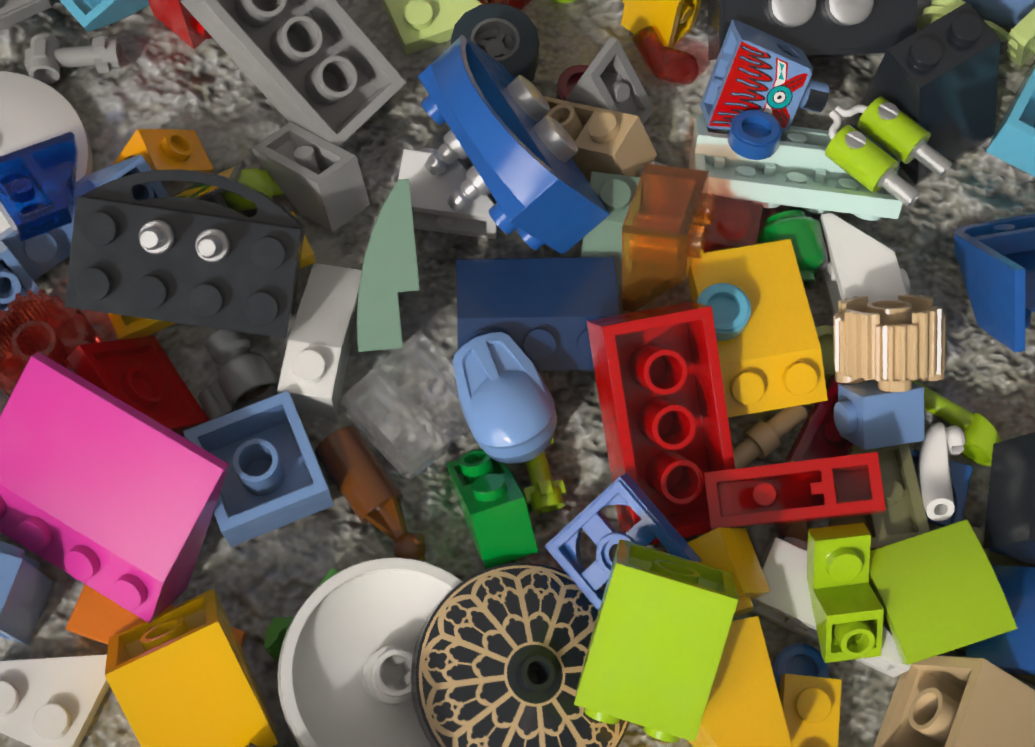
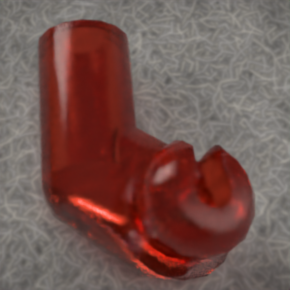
(664, 61)

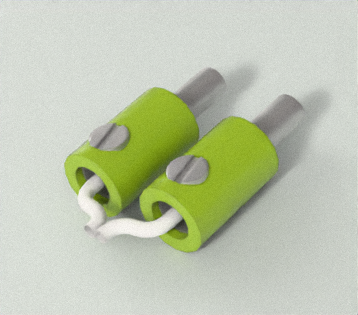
(870, 163)

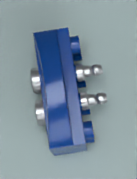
(512, 149)

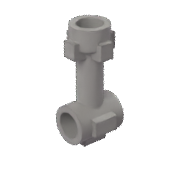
(47, 57)

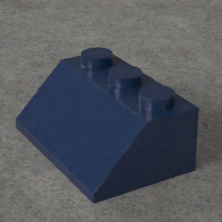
(537, 304)

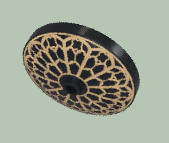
(476, 655)

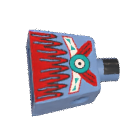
(762, 76)

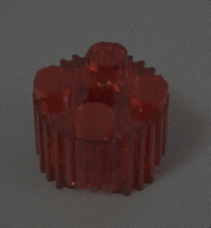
(37, 325)

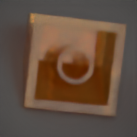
(663, 231)

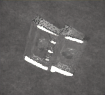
(408, 407)

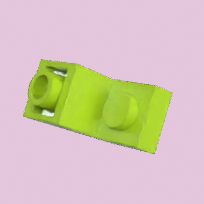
(840, 593)

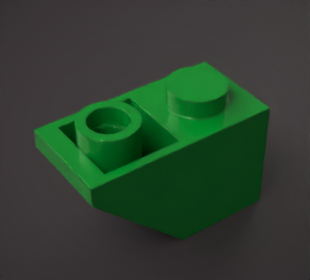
(492, 508)

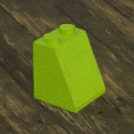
(657, 642)

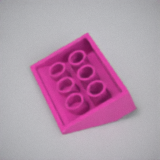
(103, 488)

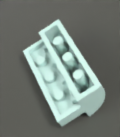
(791, 177)

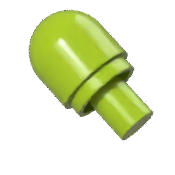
(257, 179)

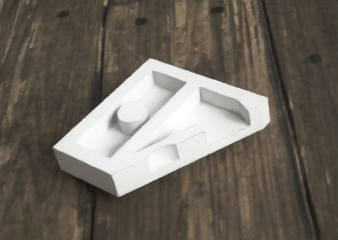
(51, 698)

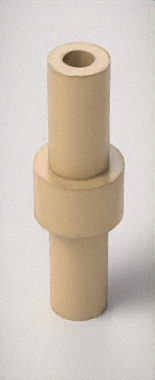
(764, 437)

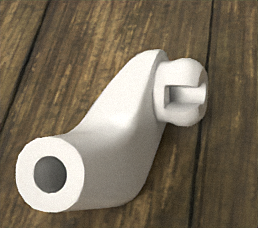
(934, 469)

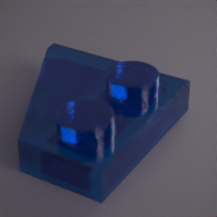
(39, 186)

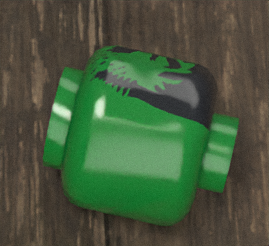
(806, 240)

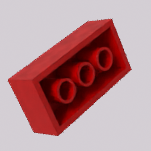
(663, 408)

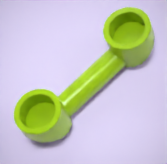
(977, 429)

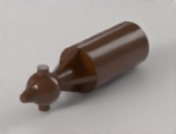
(369, 489)

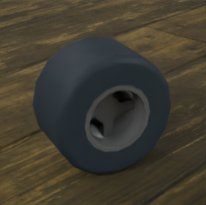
(504, 35)

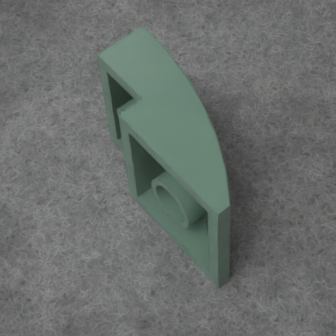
(386, 270)

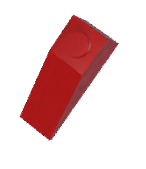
(795, 491)

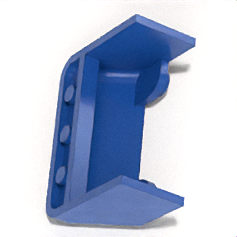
(999, 275)

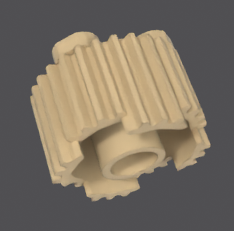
(889, 341)

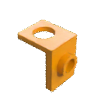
(167, 149)

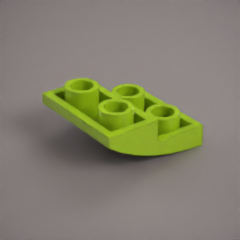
(938, 592)

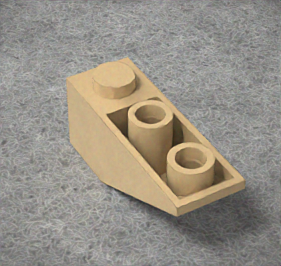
(604, 138)

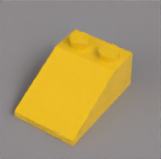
(779, 352)

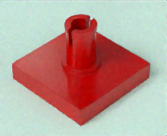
(141, 377)

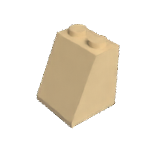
(958, 705)

